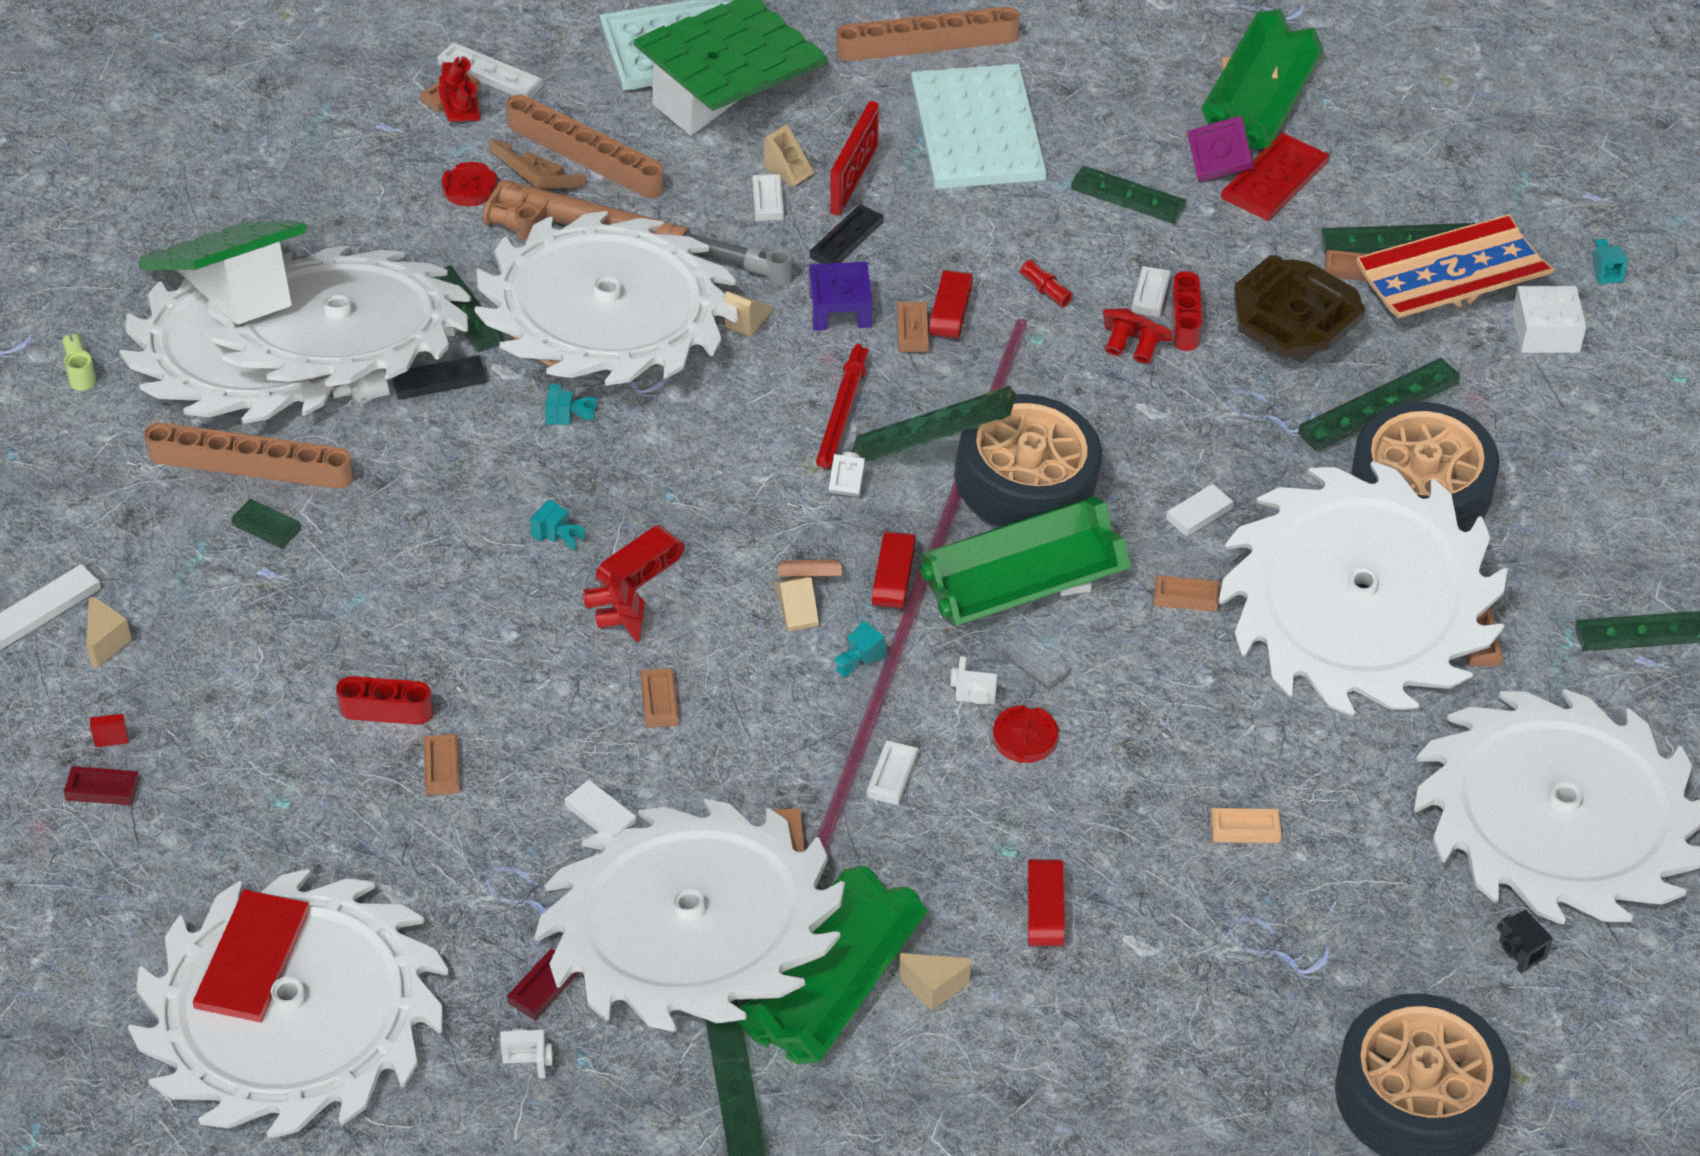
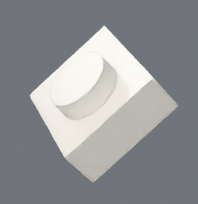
(972, 685)
(526, 1046)

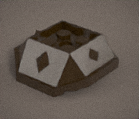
(1295, 307)

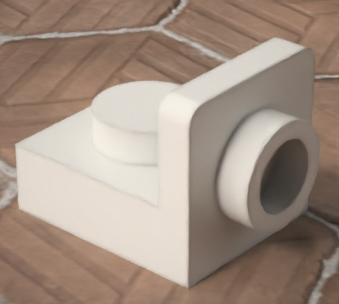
(847, 474)

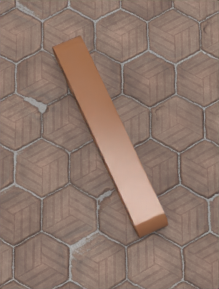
(927, 33)
(585, 146)
(249, 455)

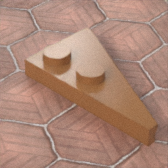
(536, 169)

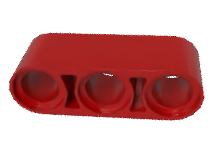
(951, 304)
(1186, 311)
(642, 558)
(893, 570)
(384, 700)
(1045, 902)

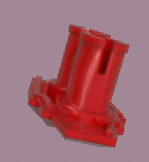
(458, 92)
(1127, 323)
(627, 604)

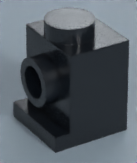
(1524, 939)

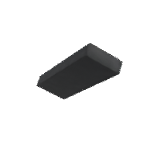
(846, 235)
(439, 377)

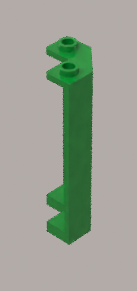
(1247, 79)
(1024, 561)
(872, 932)

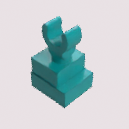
(1608, 262)
(560, 406)
(553, 523)
(863, 644)

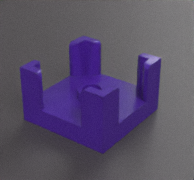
(840, 289)

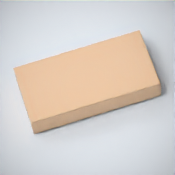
(1245, 825)

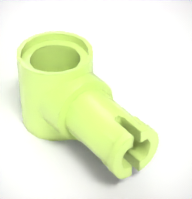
(78, 364)

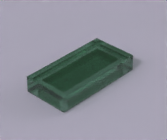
(266, 523)

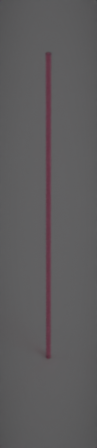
(904, 627)

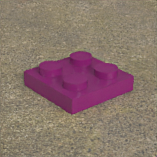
(1220, 149)

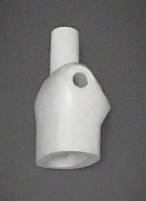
(370, 387)

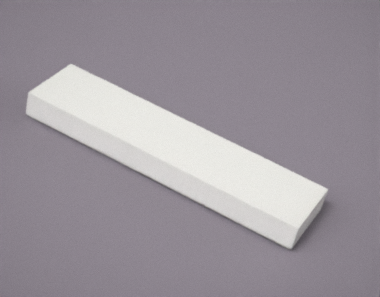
(494, 72)
(46, 604)

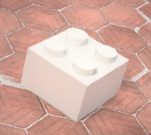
(1548, 319)

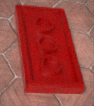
(854, 158)
(1276, 176)
(251, 955)

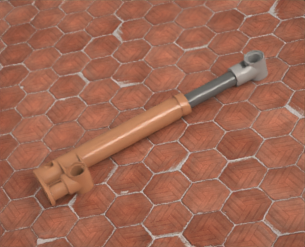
(523, 206)

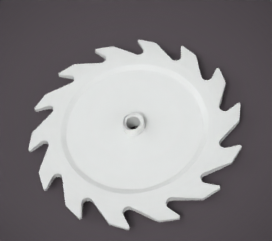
(605, 297)
(347, 318)
(194, 366)
(1353, 638)
(1562, 806)
(690, 914)
(345, 1023)

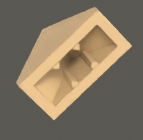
(785, 156)
(750, 313)
(797, 602)
(105, 632)
(934, 977)

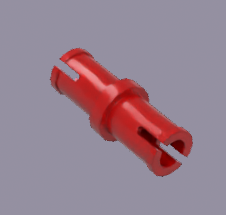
(1046, 283)

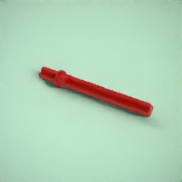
(853, 372)

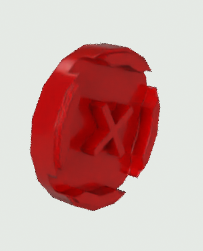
(469, 184)
(1025, 734)

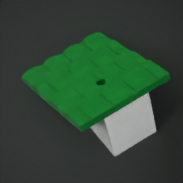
(721, 58)
(234, 268)

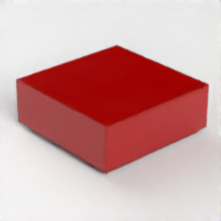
(109, 730)

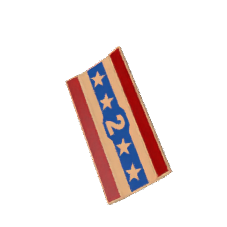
(1452, 266)

